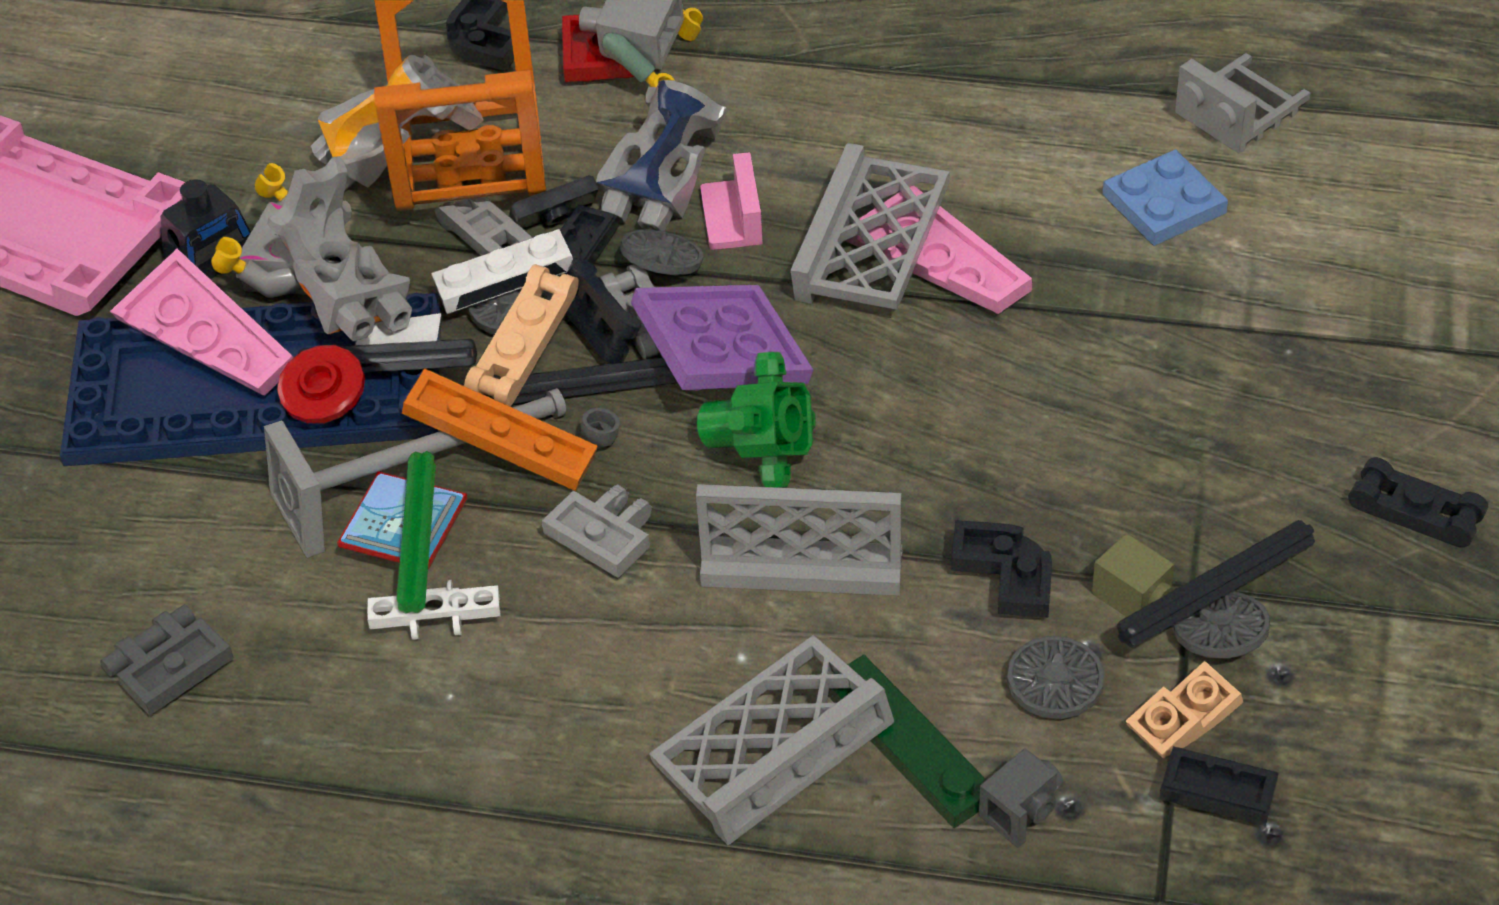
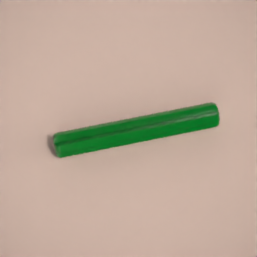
(416, 533)

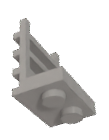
(1228, 109)

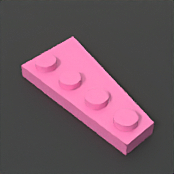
(957, 259)
(201, 321)

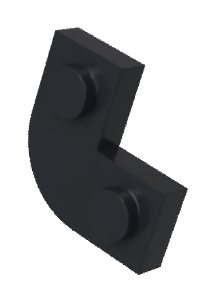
(475, 33)
(1019, 561)

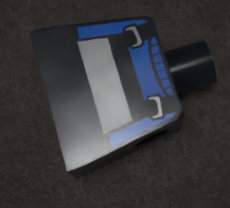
(199, 224)

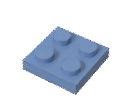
(1165, 197)

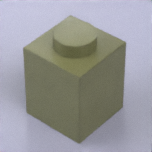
(1131, 576)

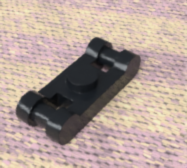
(597, 311)
(1417, 504)

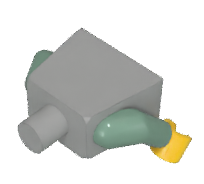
(641, 33)

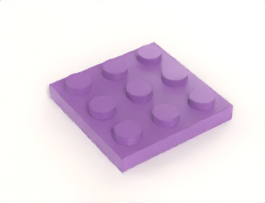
(715, 334)

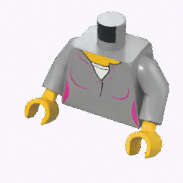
(263, 261)

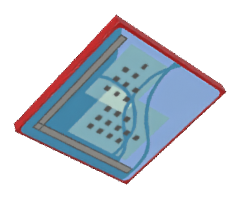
(378, 519)

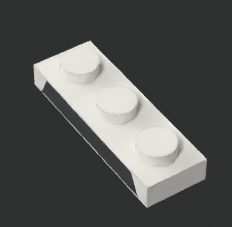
(500, 270)

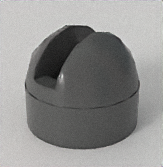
(606, 424)

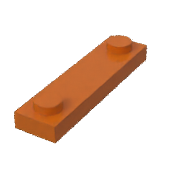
(499, 429)

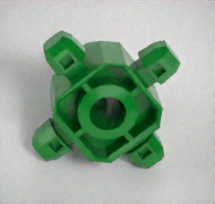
(762, 420)

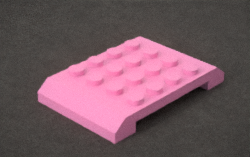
(72, 221)

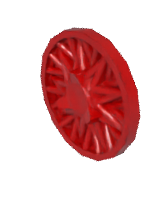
(321, 384)

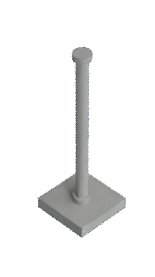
(298, 488)

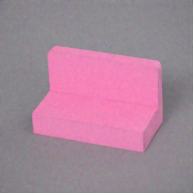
(733, 208)

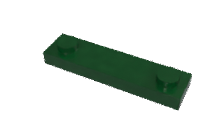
(922, 752)

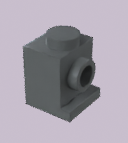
(1019, 795)

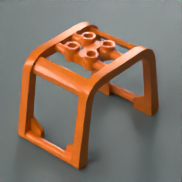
(460, 153)

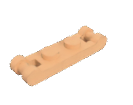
(522, 335)

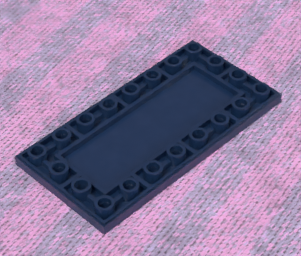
(152, 402)

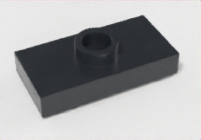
(554, 204)
(588, 232)
(1219, 786)

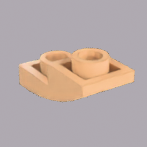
(1186, 711)

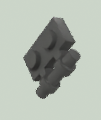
(173, 666)

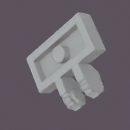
(598, 532)

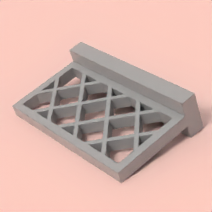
(832, 227)
(795, 559)
(795, 757)

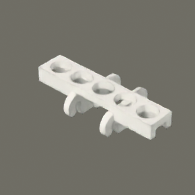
(451, 601)

